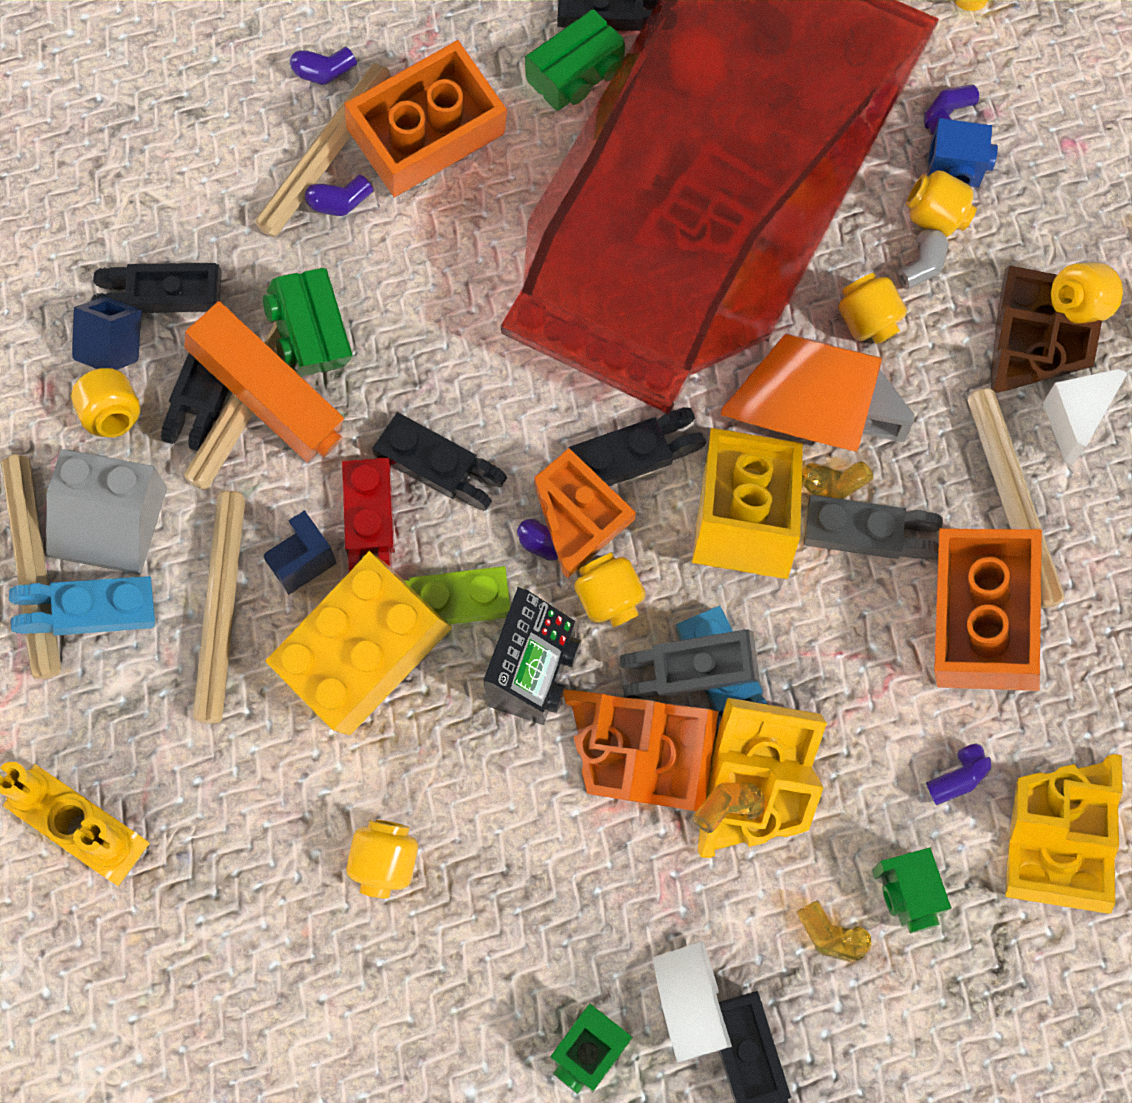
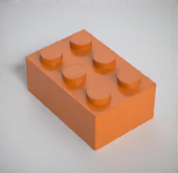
(425, 118)
(988, 609)

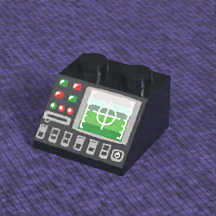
(531, 659)

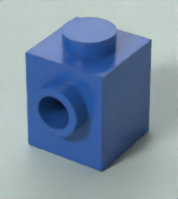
(962, 150)

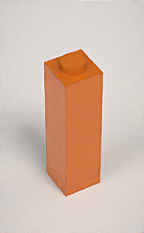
(264, 383)

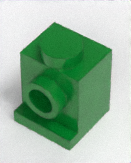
(913, 889)
(593, 1029)

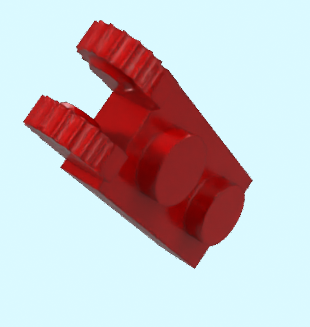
(368, 509)

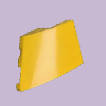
(775, 753)
(1066, 836)

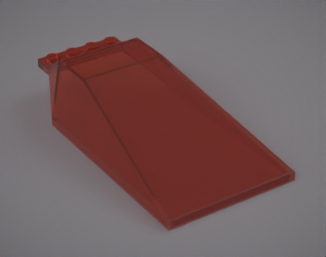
(708, 183)

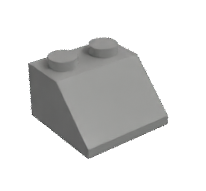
(102, 511)

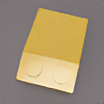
(749, 504)

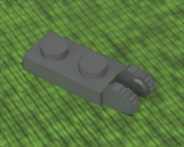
(869, 528)
(695, 664)

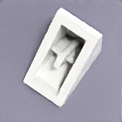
(1078, 407)

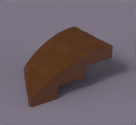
(1032, 337)

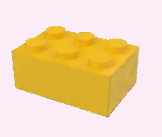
(358, 644)

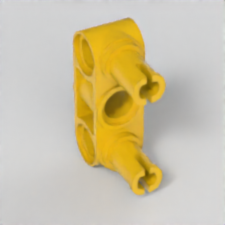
(51, 806)

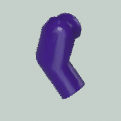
(321, 68)
(948, 101)
(338, 200)
(536, 539)
(962, 780)

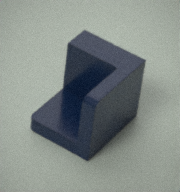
(106, 334)
(301, 555)

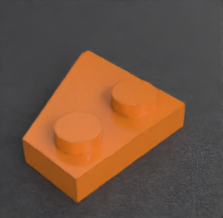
(579, 510)

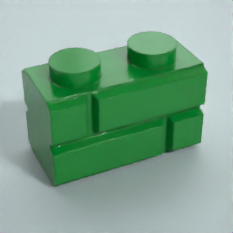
(575, 60)
(307, 322)

